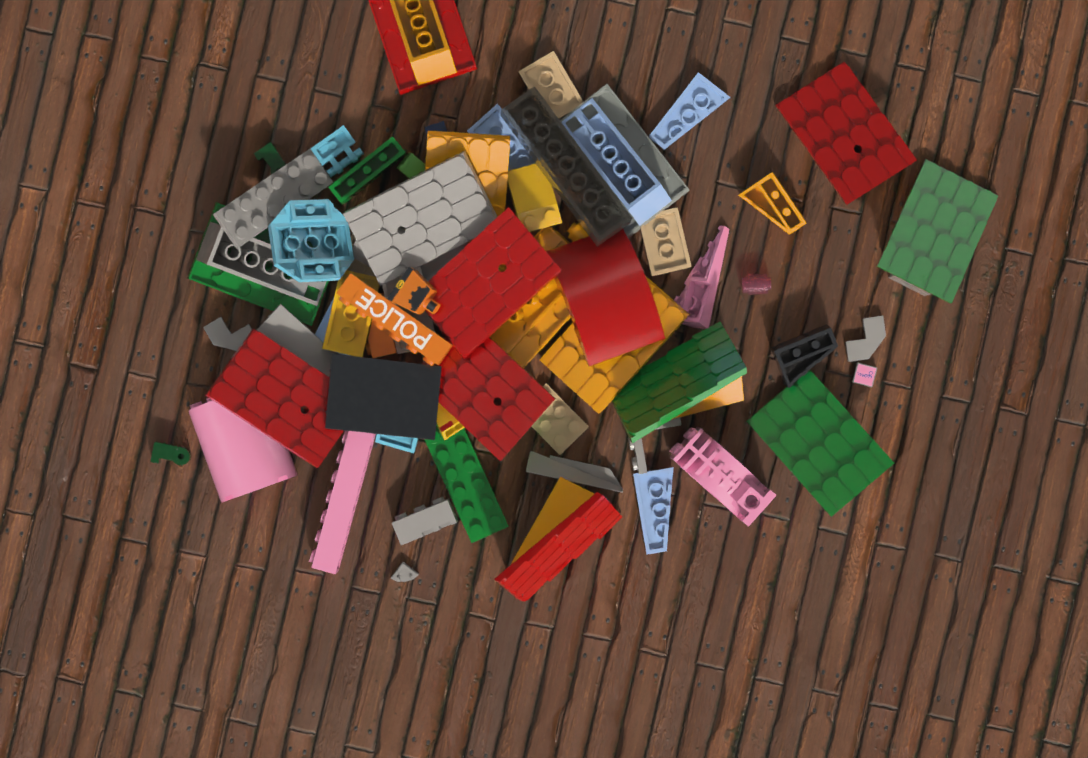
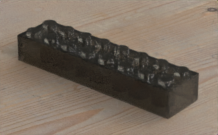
(565, 166)

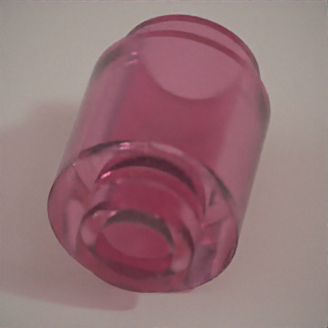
(756, 284)

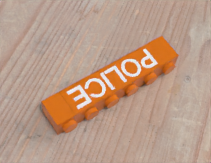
(397, 321)

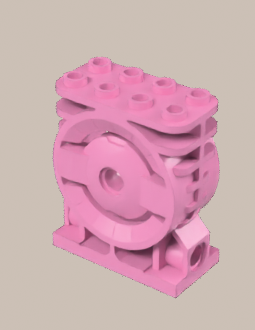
(721, 475)

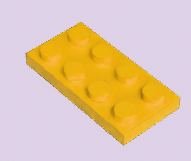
(347, 329)

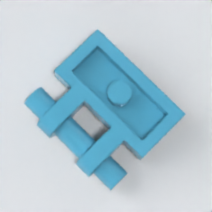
(335, 145)

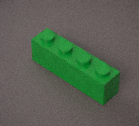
(367, 170)

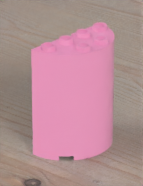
(238, 453)

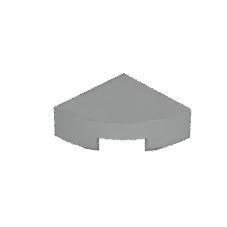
(404, 573)

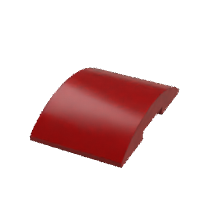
(607, 297)

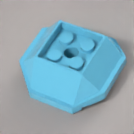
(323, 227)

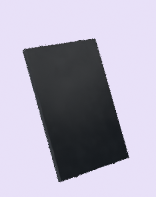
(383, 397)

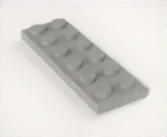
(261, 204)

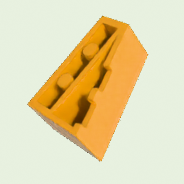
(775, 203)

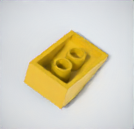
(533, 197)

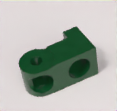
(271, 156)
(175, 453)

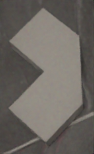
(874, 334)
(221, 336)

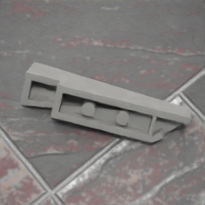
(573, 471)

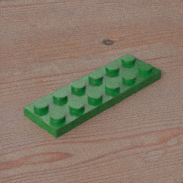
(467, 485)

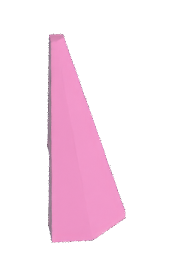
(702, 283)

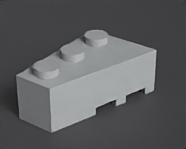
(424, 520)

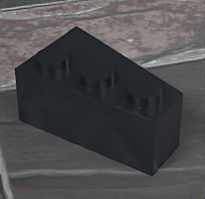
(801, 353)

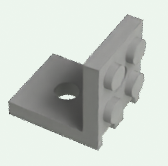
(638, 461)

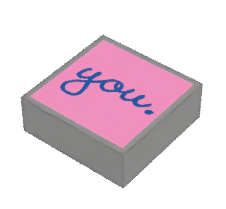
(864, 375)

